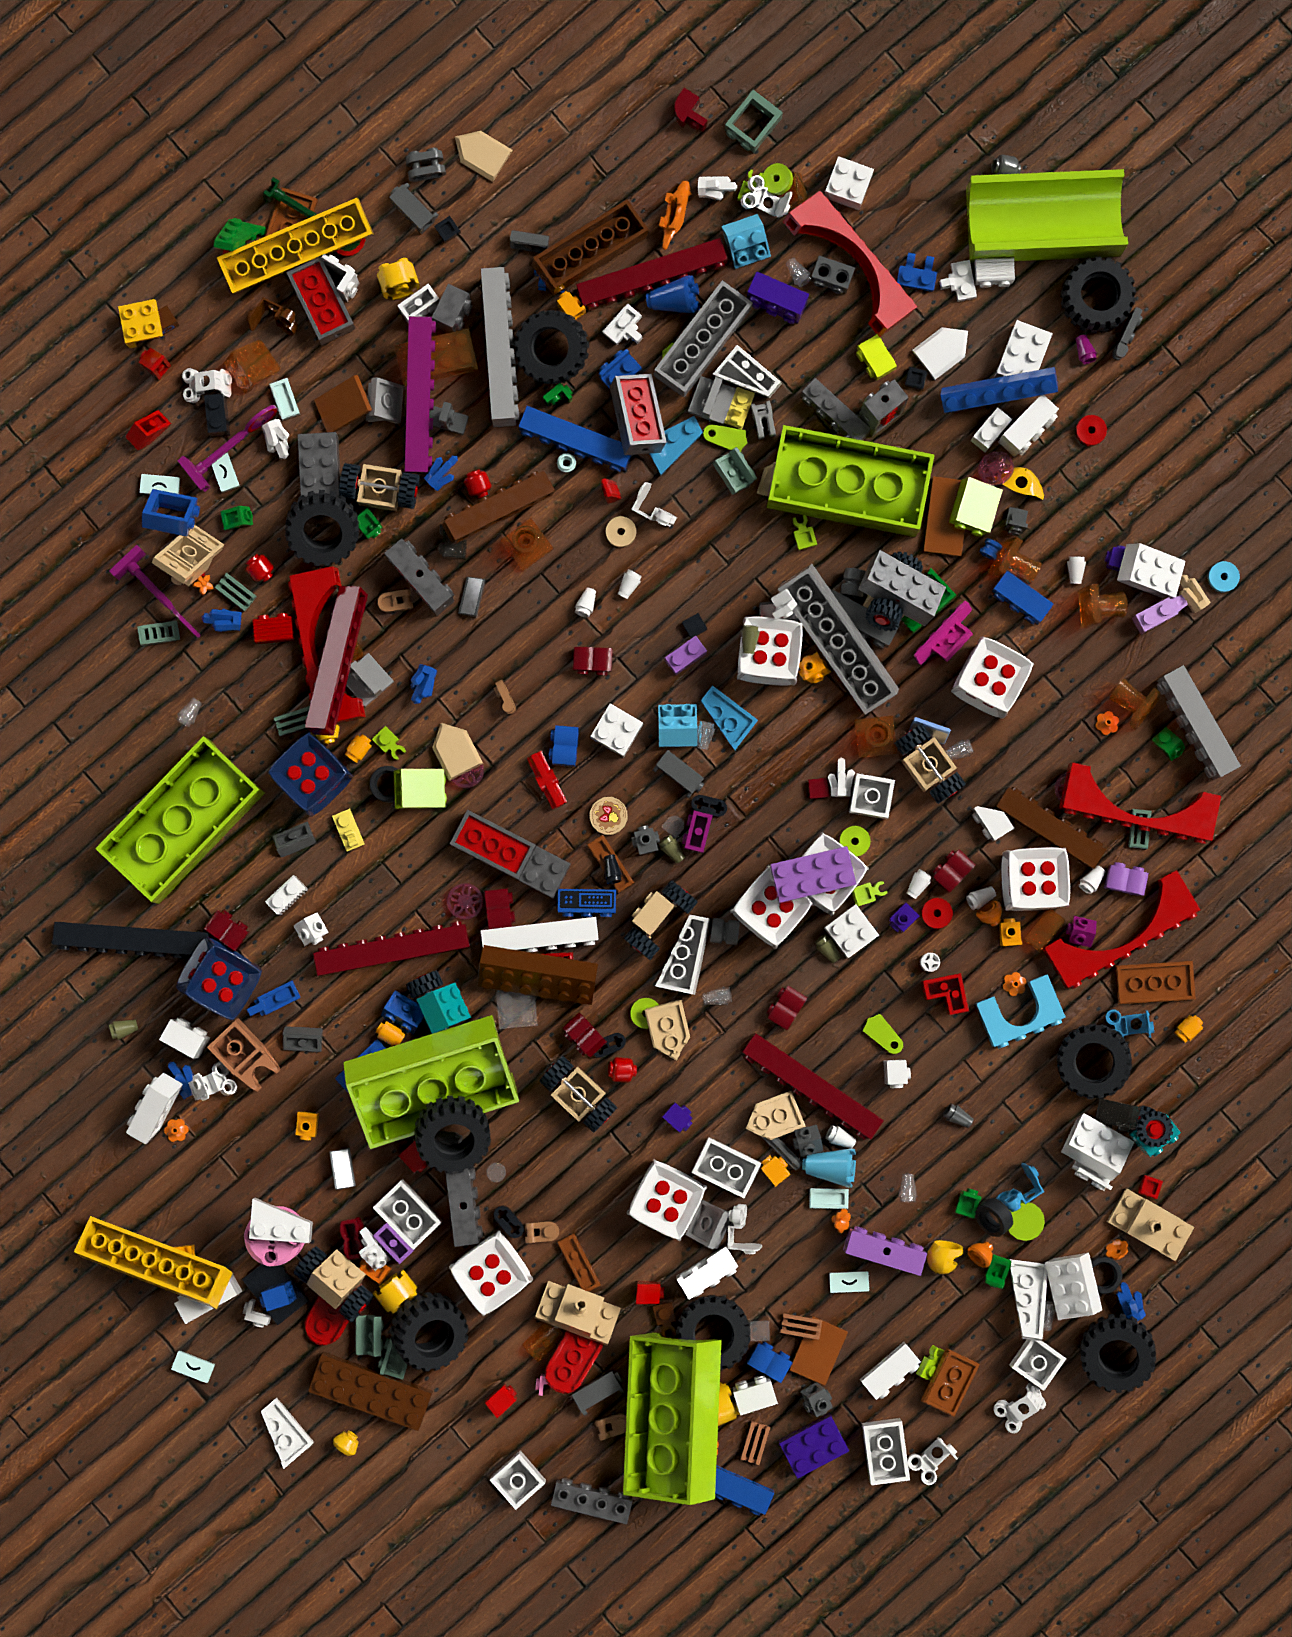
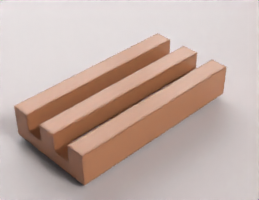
(785, 1323)
(750, 1459)

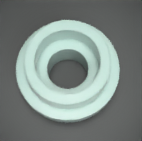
(562, 458)

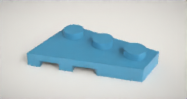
(678, 440)
(729, 716)

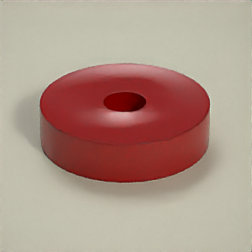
(1097, 424)
(945, 913)

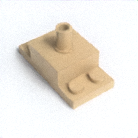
(188, 556)
(1150, 1224)
(578, 1312)

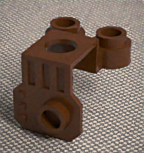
(284, 318)

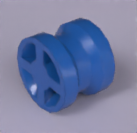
(990, 549)

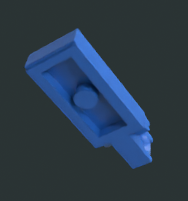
(275, 999)

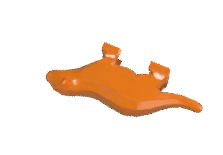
(675, 212)

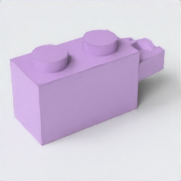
(1159, 613)

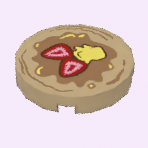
(608, 815)

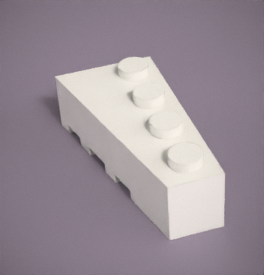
(686, 958)

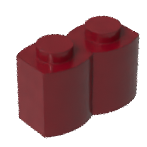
(592, 660)
(953, 871)
(498, 908)
(227, 930)
(786, 1008)
(584, 1034)
(350, 1233)

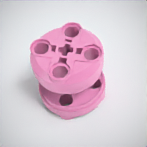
(261, 1249)

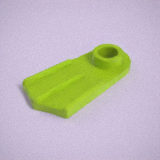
(726, 437)
(883, 1033)

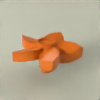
(203, 584)

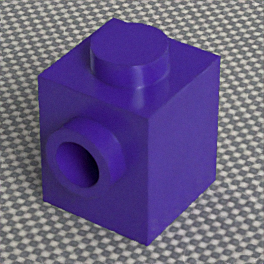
(1114, 557)
(903, 918)
(678, 1117)

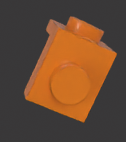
(378, 1275)

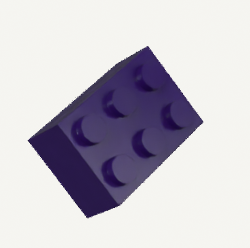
(777, 298)
(813, 1445)

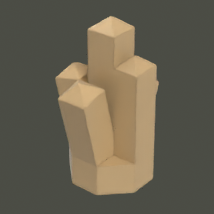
(1193, 594)

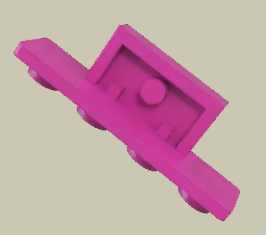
(948, 637)

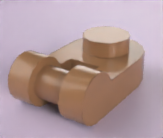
(388, 601)
(502, 691)
(548, 1231)
(618, 1424)

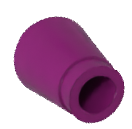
(1085, 350)

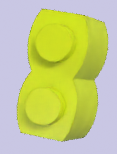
(876, 357)

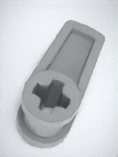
(767, 415)

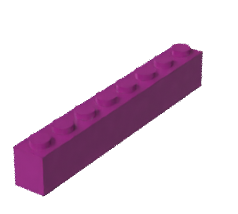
(418, 393)

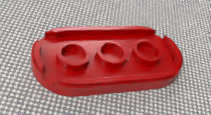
(325, 1323)
(571, 1362)

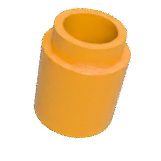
(358, 748)
(1189, 1028)
(390, 1034)

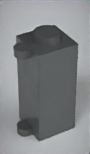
(412, 208)
(680, 773)
(597, 1390)

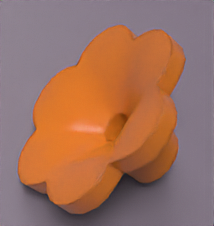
(1104, 726)
(1009, 984)
(181, 1128)
(841, 1220)
(1117, 1249)

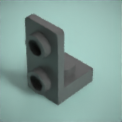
(1016, 521)

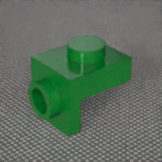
(369, 523)
(1169, 743)
(968, 1202)
(997, 1271)

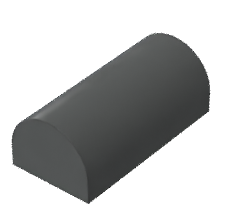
(529, 241)

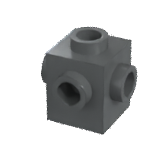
(649, 847)
(808, 1140)
(816, 1399)

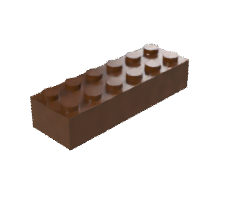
(590, 247)
(537, 975)
(370, 1391)

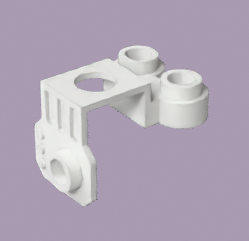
(759, 193)
(219, 381)
(659, 515)
(214, 1082)
(738, 1217)
(1014, 1416)
(928, 1462)

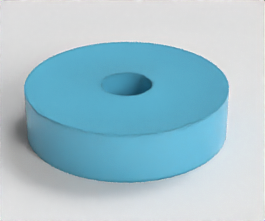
(1229, 570)

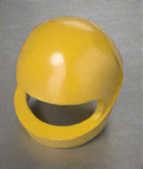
(941, 1256)

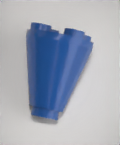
(675, 296)

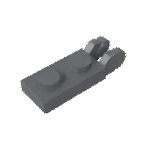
(1127, 334)

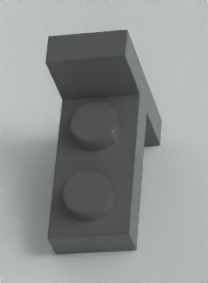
(448, 419)

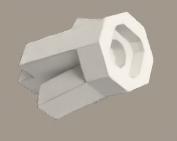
(715, 187)
(276, 438)
(841, 786)

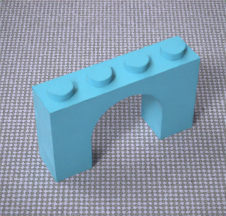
(1047, 1012)

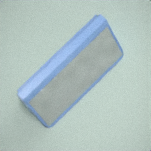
(939, 732)

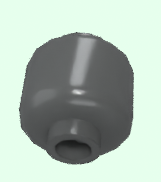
(1005, 165)

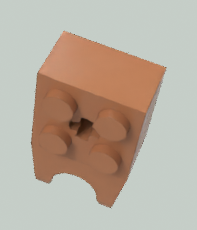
(243, 1061)

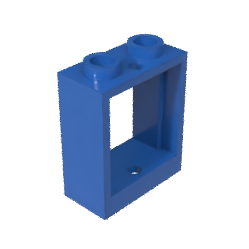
(169, 523)

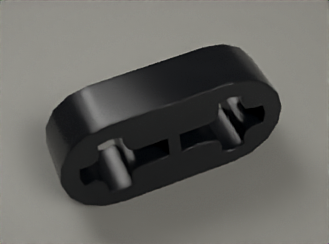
(711, 801)
(611, 1049)
(512, 1218)

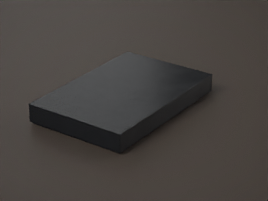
(268, 1276)

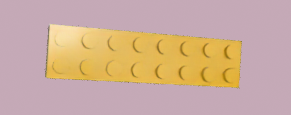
(295, 245)
(153, 1262)

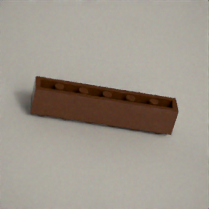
(498, 507)
(1051, 829)

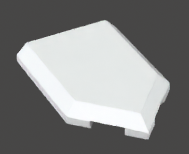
(942, 350)

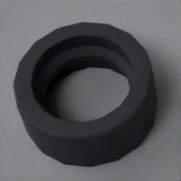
(373, 784)
(1001, 1212)
(1117, 1274)

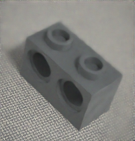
(834, 270)

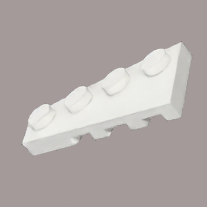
(1030, 1288)

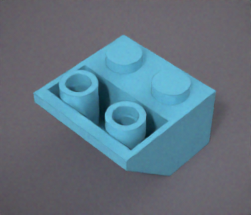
(746, 241)
(677, 725)

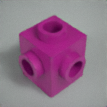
(1081, 931)

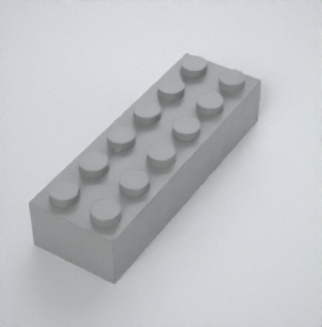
(703, 339)
(1198, 723)

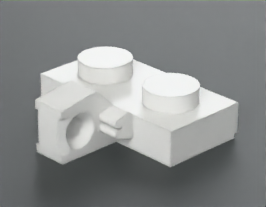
(960, 281)
(624, 326)

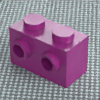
(698, 831)

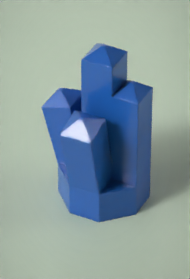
(436, 475)
(223, 620)
(423, 683)
(183, 1078)
(1130, 1305)

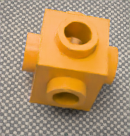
(813, 668)

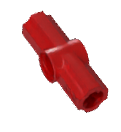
(546, 780)

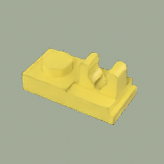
(739, 408)
(348, 830)

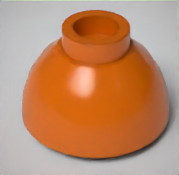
(990, 913)
(981, 1254)

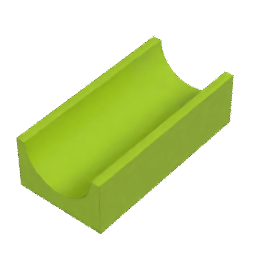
(1045, 215)
(850, 481)
(180, 821)
(401, 1080)
(672, 1419)

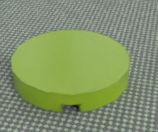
(1027, 1222)

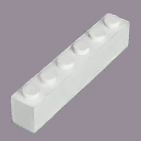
(543, 935)

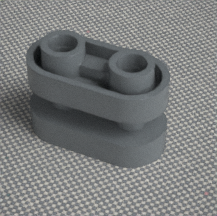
(416, 159)

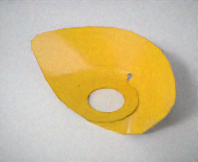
(1033, 486)

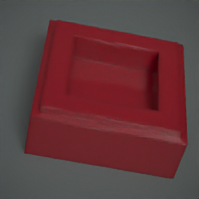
(818, 788)

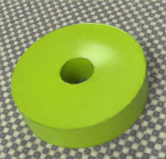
(784, 183)
(862, 836)
(636, 1011)

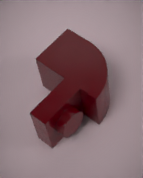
(684, 111)

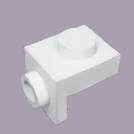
(784, 603)
(257, 1318)

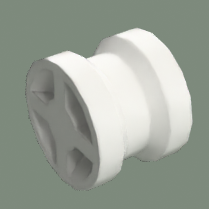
(931, 964)

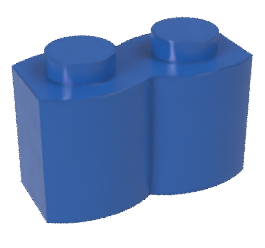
(565, 746)
(769, 1361)

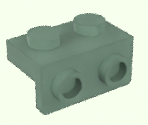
(735, 471)
(368, 1335)
(392, 1363)

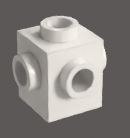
(311, 929)

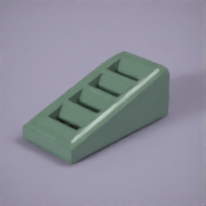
(142, 637)

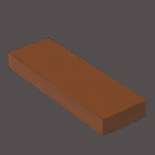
(600, 849)
(579, 1263)

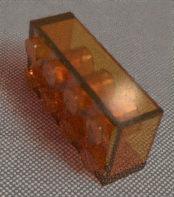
(452, 355)

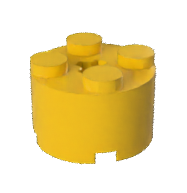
(397, 279)
(395, 1291)
(727, 1409)

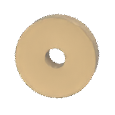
(621, 540)

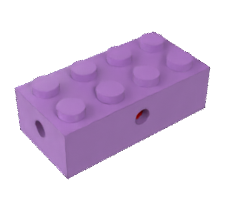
(813, 874)
(898, 1255)

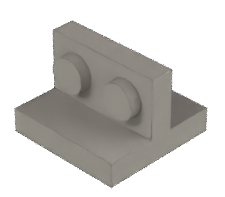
(712, 400)
(385, 401)
(367, 679)
(708, 1225)

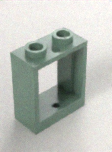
(766, 108)

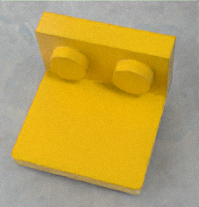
(140, 322)

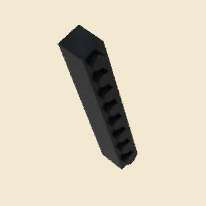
(126, 938)

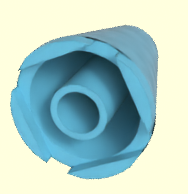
(832, 1166)

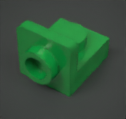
(554, 395)
(237, 517)

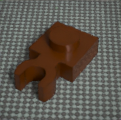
(665, 1315)

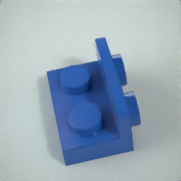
(621, 365)
(403, 1013)

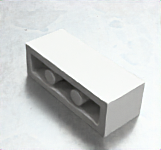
(890, 1371)

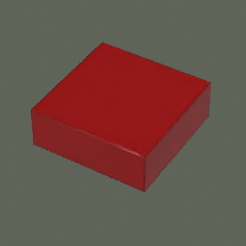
(1150, 1186)

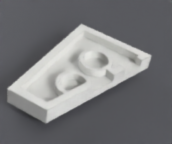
(286, 1432)

